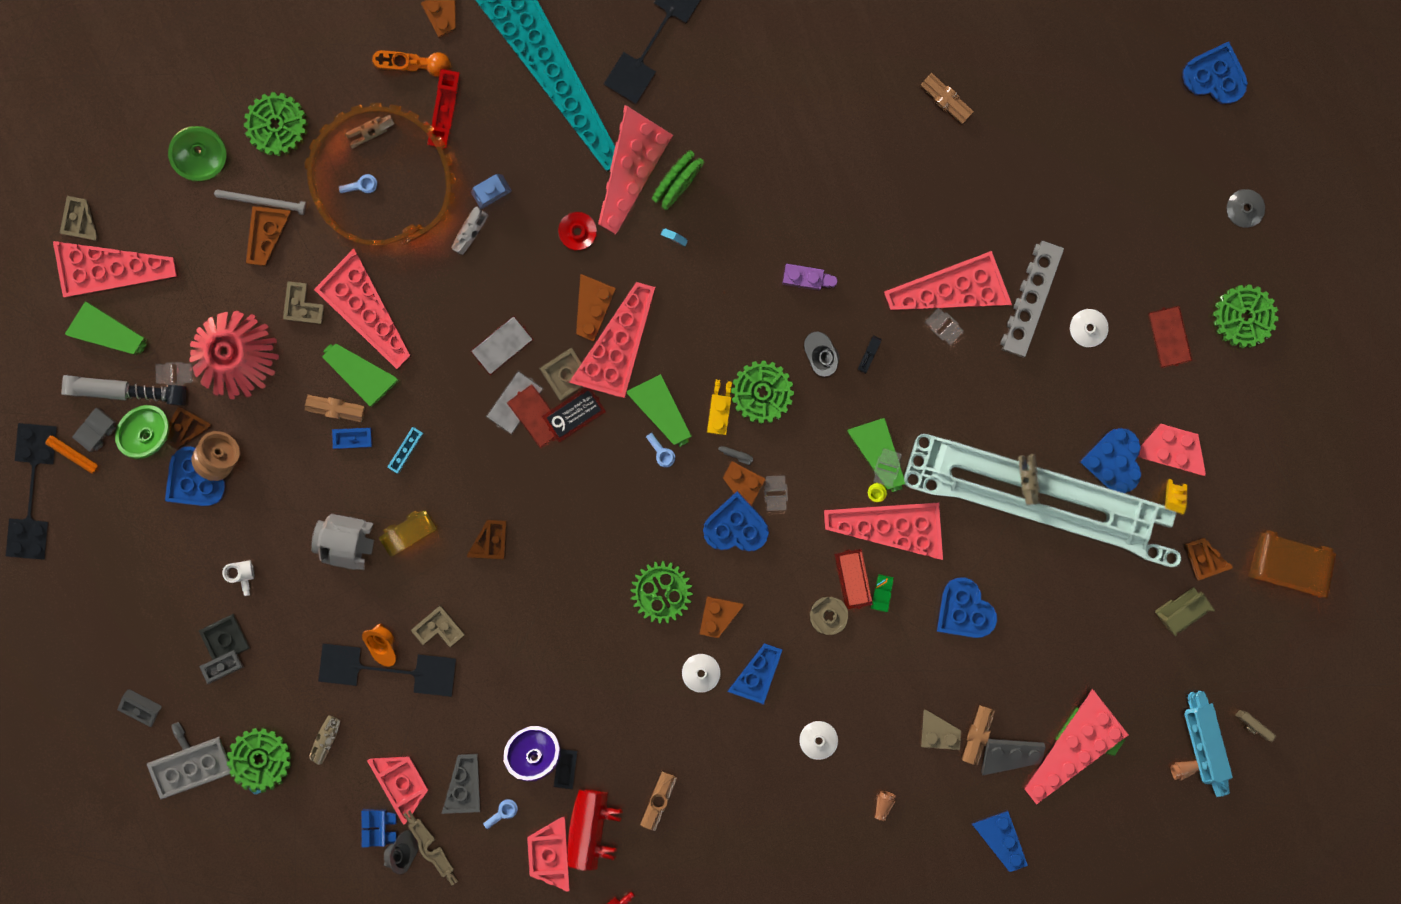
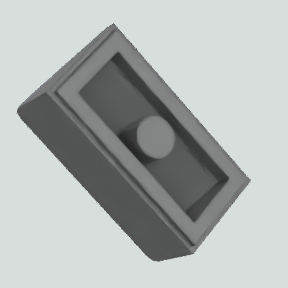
(221, 667)
(139, 707)

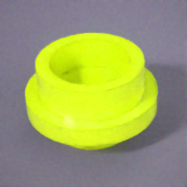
(877, 492)

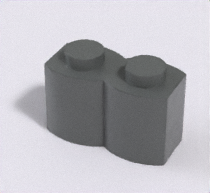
(94, 430)

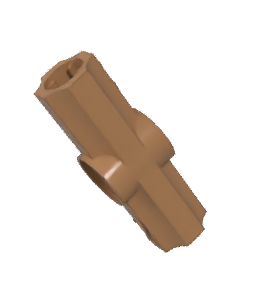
(946, 98)
(334, 408)
(978, 735)
(654, 813)

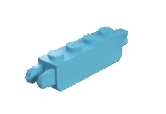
(1208, 743)

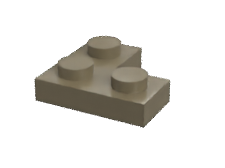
(297, 309)
(439, 623)

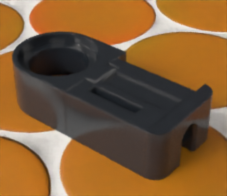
(869, 354)

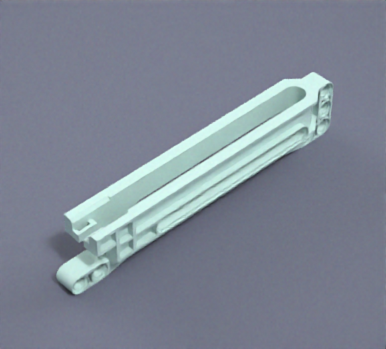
(1127, 517)

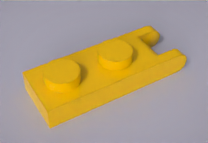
(1176, 497)

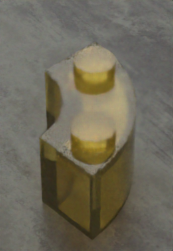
(407, 533)

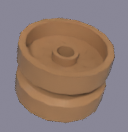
(215, 456)

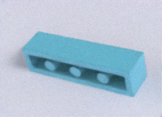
(405, 450)

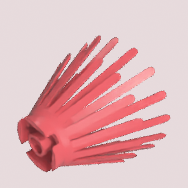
(242, 354)

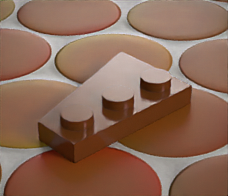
(264, 233)
(592, 306)

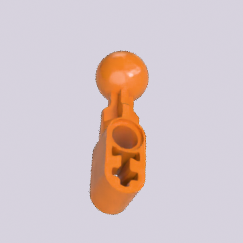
(433, 63)

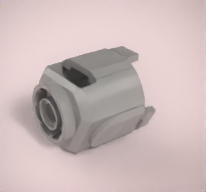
(342, 541)

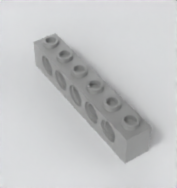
(1052, 254)

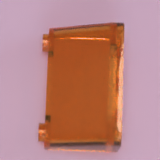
(1293, 564)

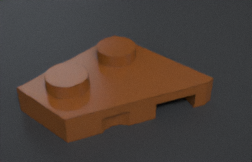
(441, 15)
(744, 481)
(1205, 559)
(717, 616)

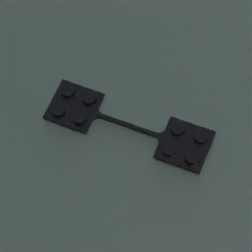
(631, 75)
(26, 536)
(342, 663)

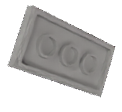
(189, 768)

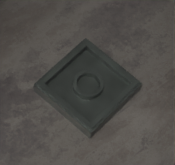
(224, 637)

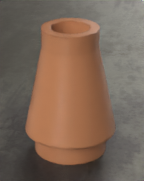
(1182, 770)
(885, 802)

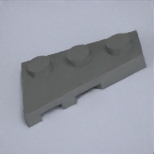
(1008, 755)
(464, 786)

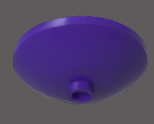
(527, 745)

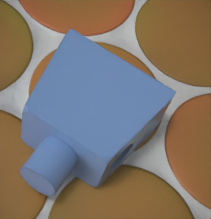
(490, 190)

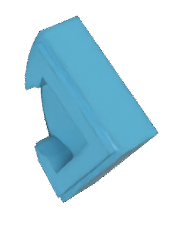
(674, 237)

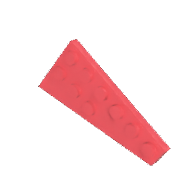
(633, 161)
(99, 269)
(961, 285)
(357, 301)
(614, 353)
(899, 526)
(1082, 742)

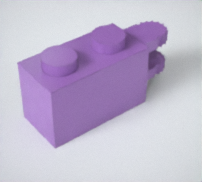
(807, 277)

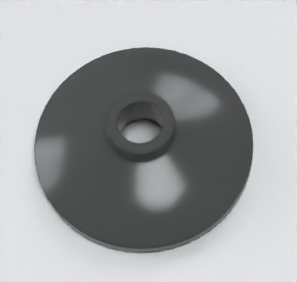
(1236, 210)

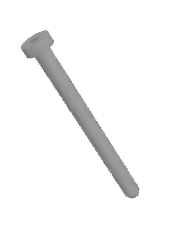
(301, 208)

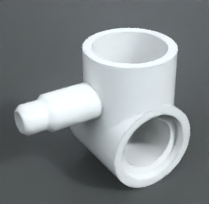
(245, 573)

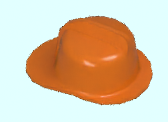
(380, 643)

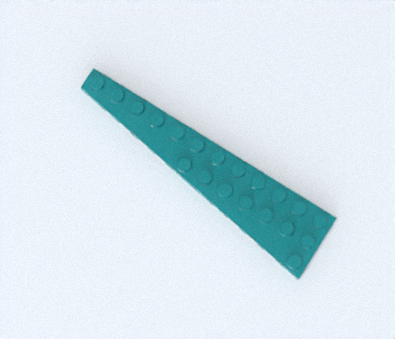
(539, 49)

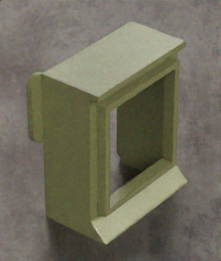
(1183, 611)

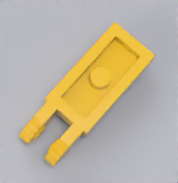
(719, 410)

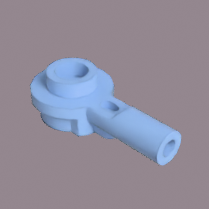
(366, 183)
(665, 456)
(507, 810)

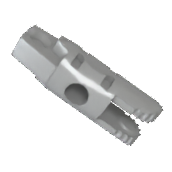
(469, 230)

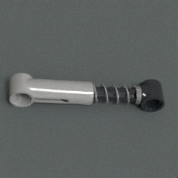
(121, 390)

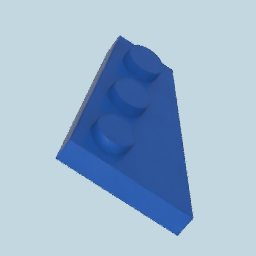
(758, 675)
(1002, 839)

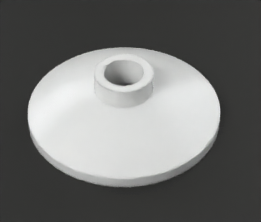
(1079, 330)
(705, 663)
(813, 731)

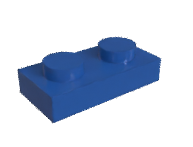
(351, 438)

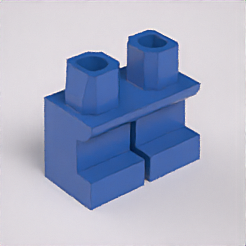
(375, 827)

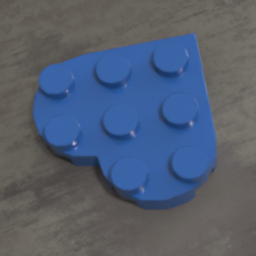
(1217, 74)
(1115, 460)
(187, 486)
(736, 525)
(964, 611)

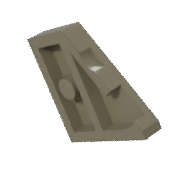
(78, 219)
(939, 733)

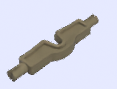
(435, 856)

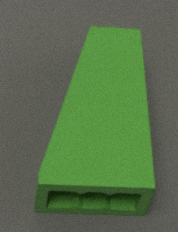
(100, 328)
(361, 375)
(660, 407)
(870, 441)

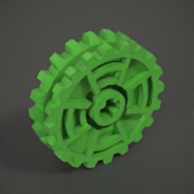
(290, 126)
(678, 180)
(1230, 318)
(767, 406)
(243, 761)

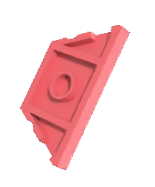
(1174, 449)
(400, 783)
(549, 854)

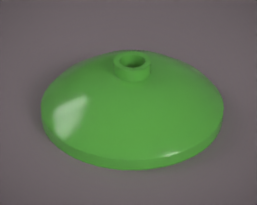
(194, 163)
(137, 426)

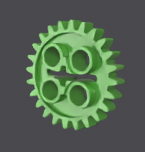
(677, 584)

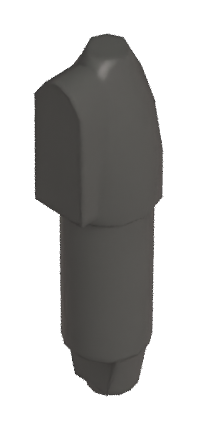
(742, 457)
(179, 735)

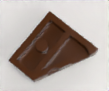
(184, 427)
(490, 541)

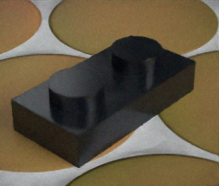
(565, 769)

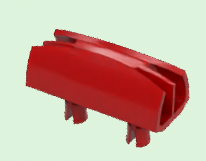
(587, 830)

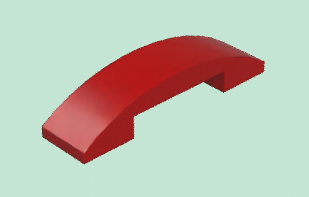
(445, 105)

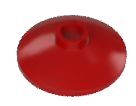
(570, 223)

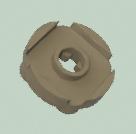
(818, 613)

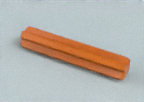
(71, 454)

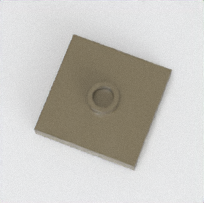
(560, 371)
(1254, 726)

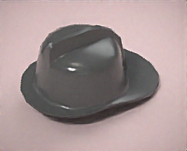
(821, 353)
(401, 853)

